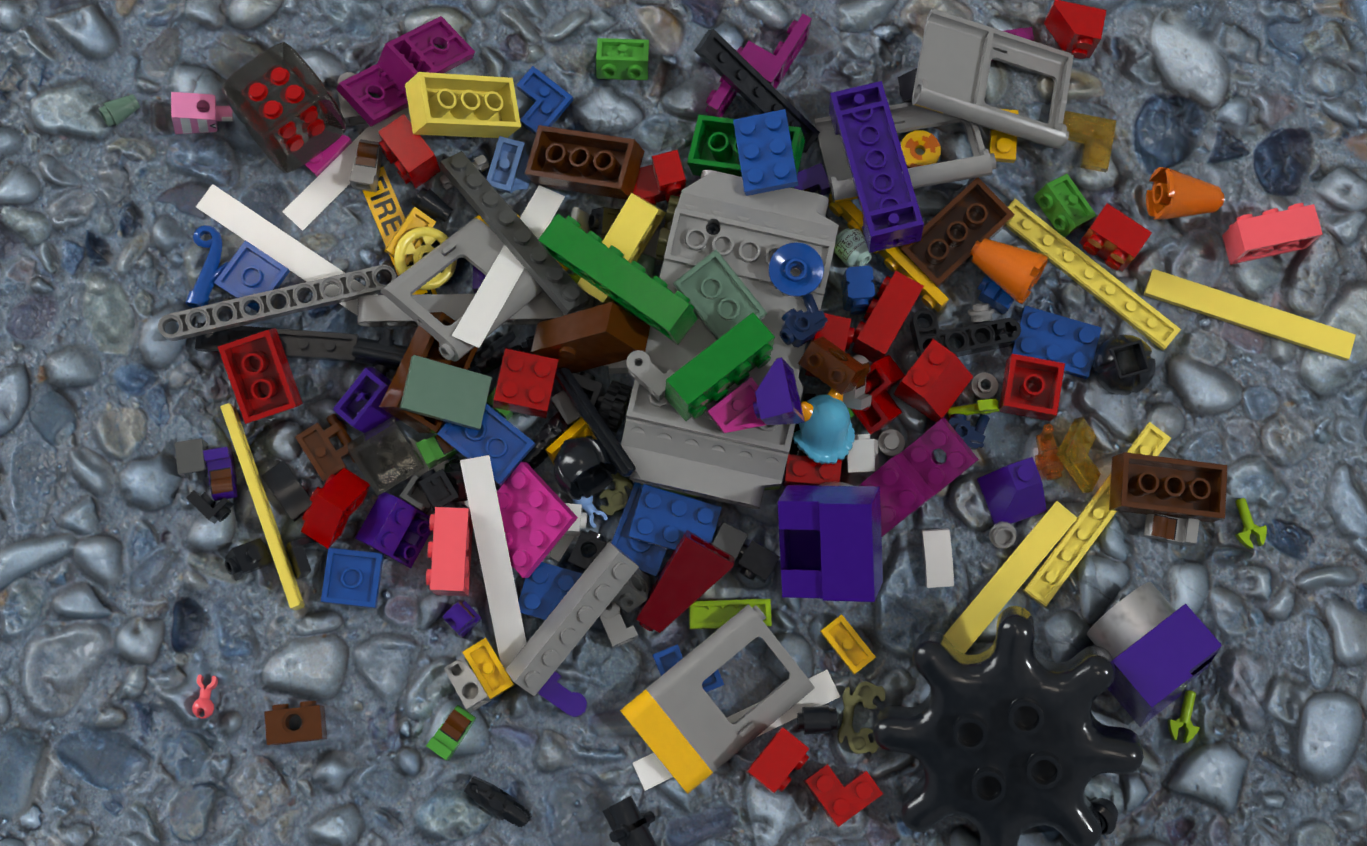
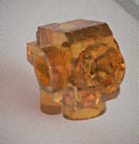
(1047, 460)

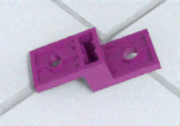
(398, 64)
(769, 65)
(916, 476)

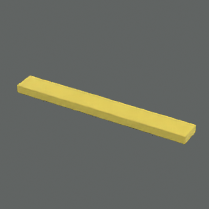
(1091, 276)
(1249, 314)
(262, 507)
(1086, 527)
(1009, 577)

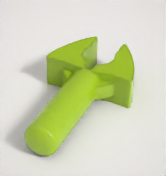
(982, 406)
(1249, 526)
(1185, 718)

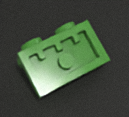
(622, 59)
(1064, 205)

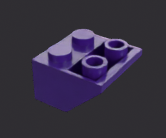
(362, 401)
(395, 529)

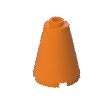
(1181, 195)
(1009, 266)

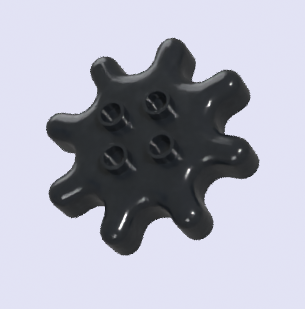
(1008, 736)

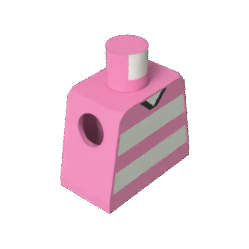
(197, 113)

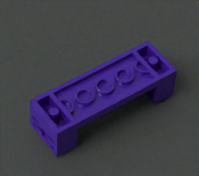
(876, 166)

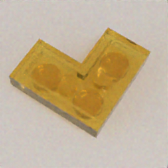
(1096, 135)
(1074, 455)

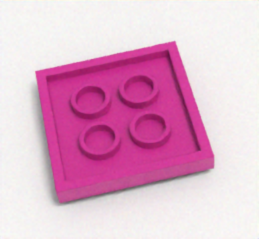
(531, 518)

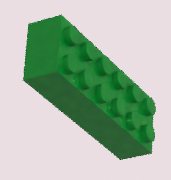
(618, 278)

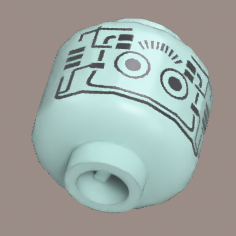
(852, 248)

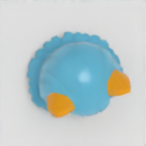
(826, 429)

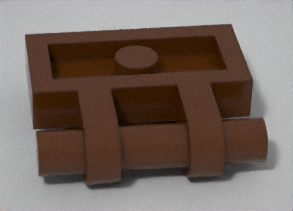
(321, 451)

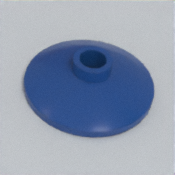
(800, 257)

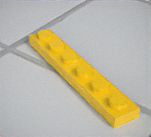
(894, 258)

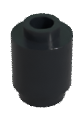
(817, 719)

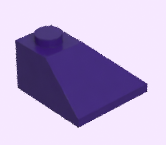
(778, 396)
(1013, 492)

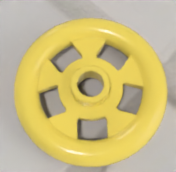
(406, 247)

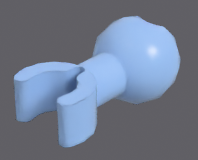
(589, 507)

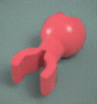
(204, 703)

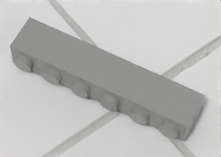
(571, 619)

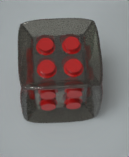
(284, 107)

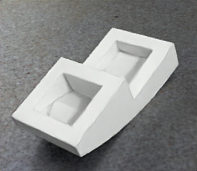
(937, 558)

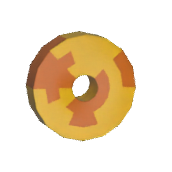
(924, 141)

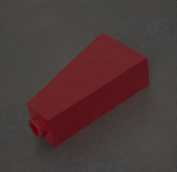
(685, 578)

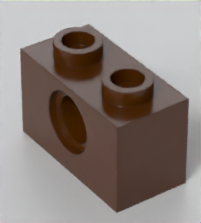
(832, 365)
(279, 730)

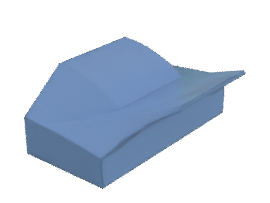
(509, 166)

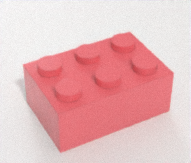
(1271, 233)
(450, 551)

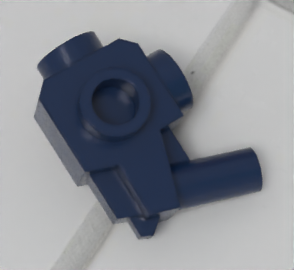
(802, 326)
(971, 435)

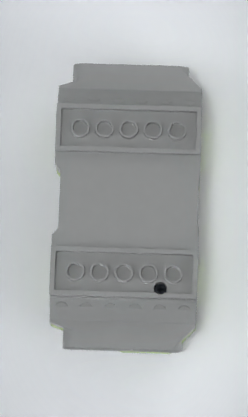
(746, 231)

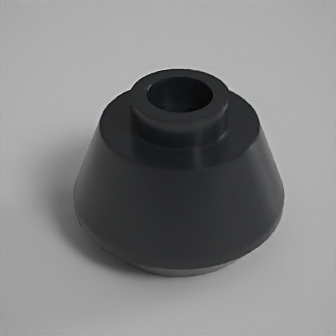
(1108, 814)

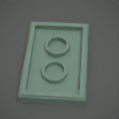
(718, 294)
(445, 392)

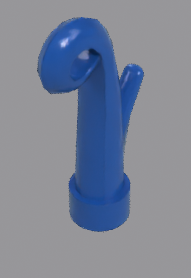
(202, 289)

